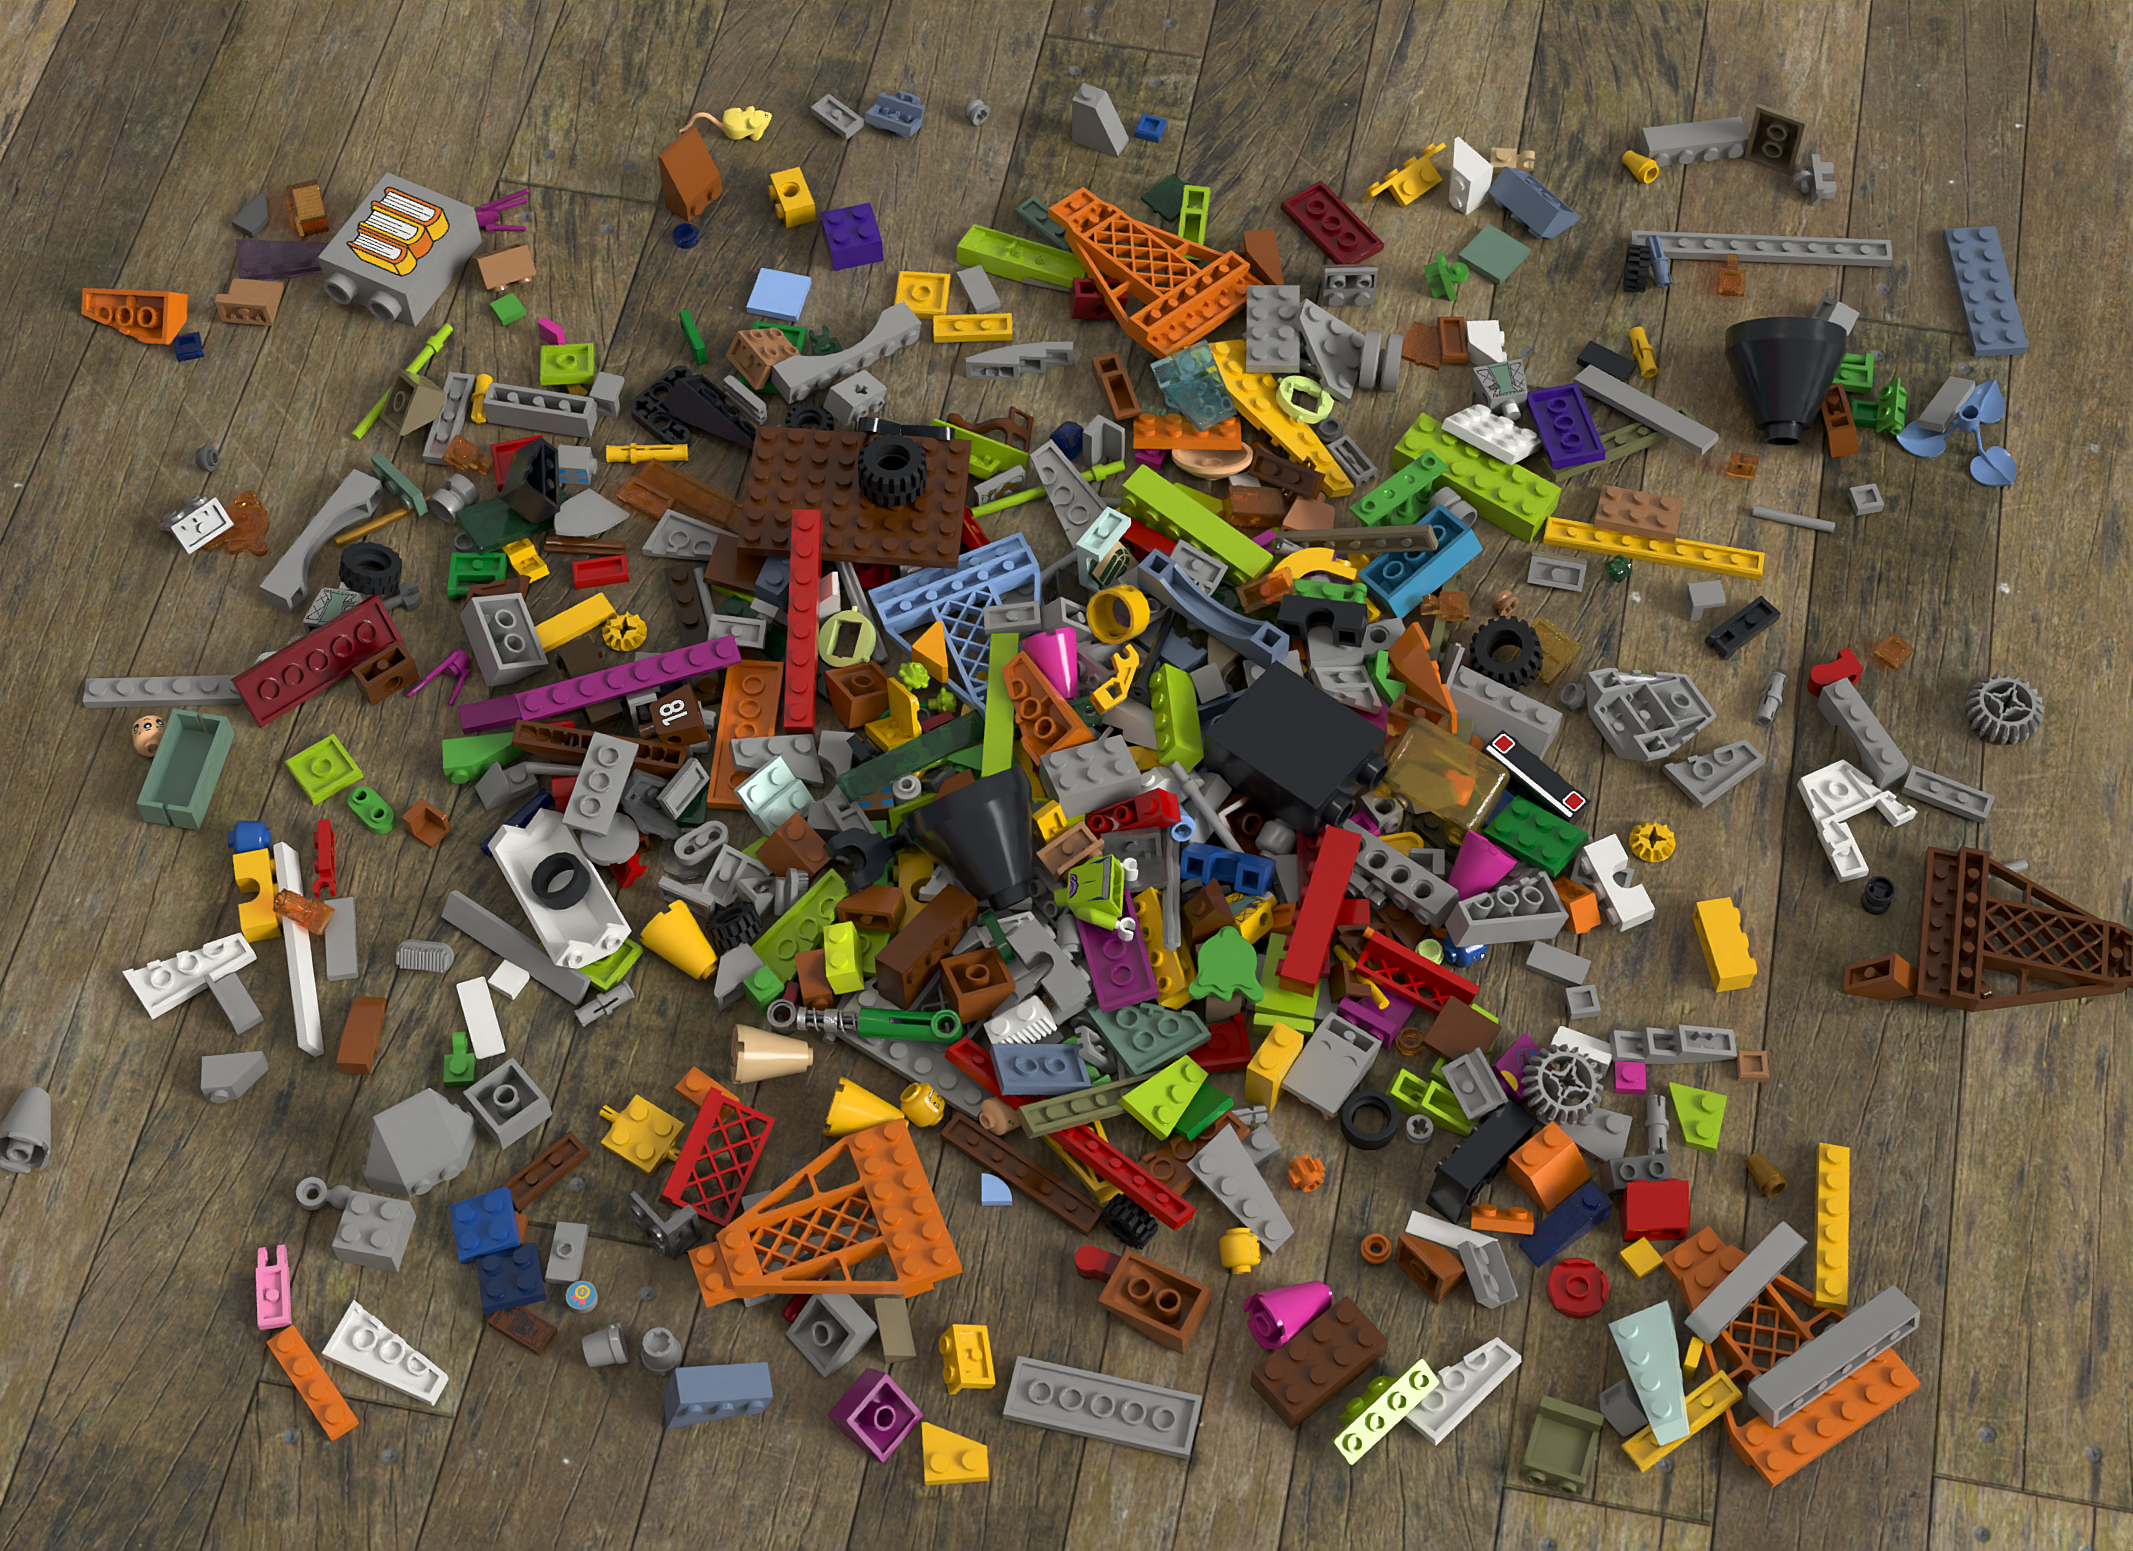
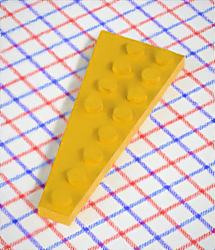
(1256, 400)

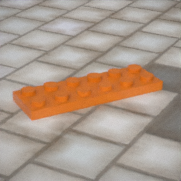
(747, 711)

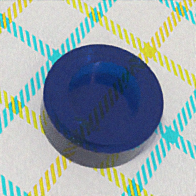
(685, 236)

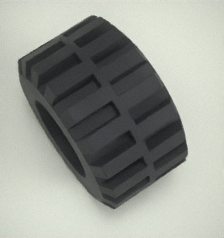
(892, 470)
(1504, 633)

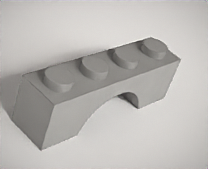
(1879, 754)
(835, 759)

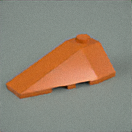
(1412, 666)

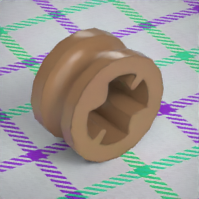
(1505, 603)

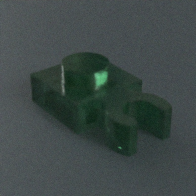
(823, 344)

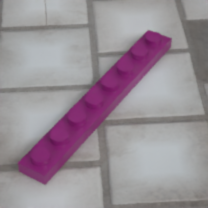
(628, 678)

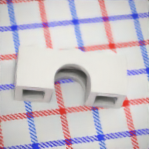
(1625, 905)

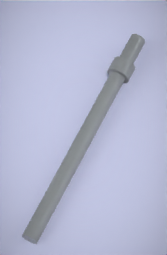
(1190, 788)

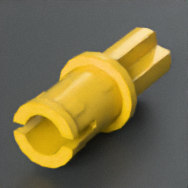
(482, 384)

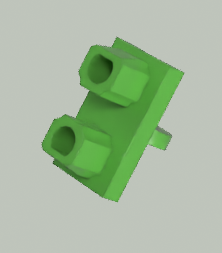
(1443, 277)

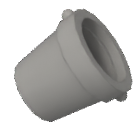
(606, 1346)
(661, 1351)

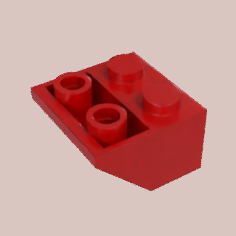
(1654, 1210)

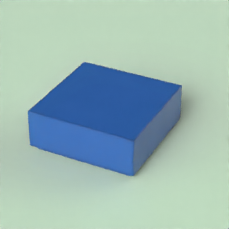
(1150, 128)

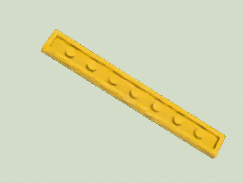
(1681, 553)

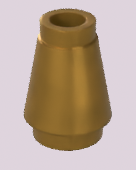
(1766, 1176)

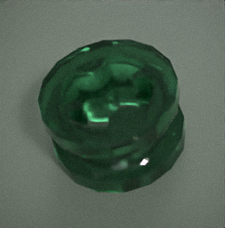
(1619, 568)

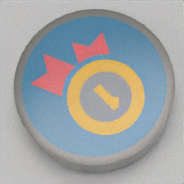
(581, 1297)

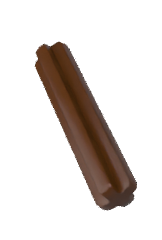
(584, 546)

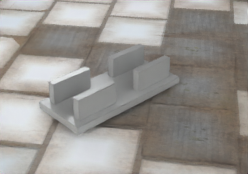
(600, 784)

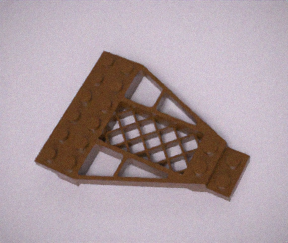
(1954, 939)

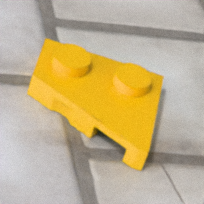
(952, 1457)

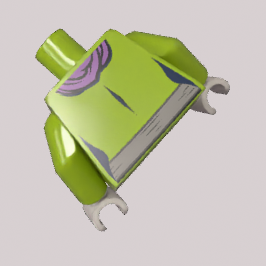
(1097, 893)

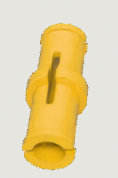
(1643, 352)

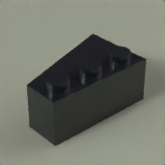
(533, 481)

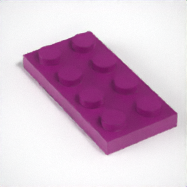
(1117, 966)

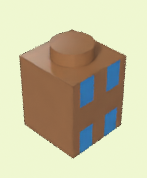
(877, 804)

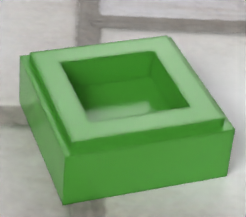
(508, 309)

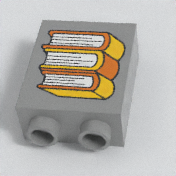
(399, 250)

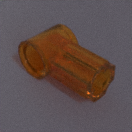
(308, 913)

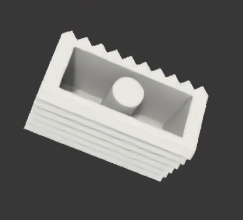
(1021, 1023)

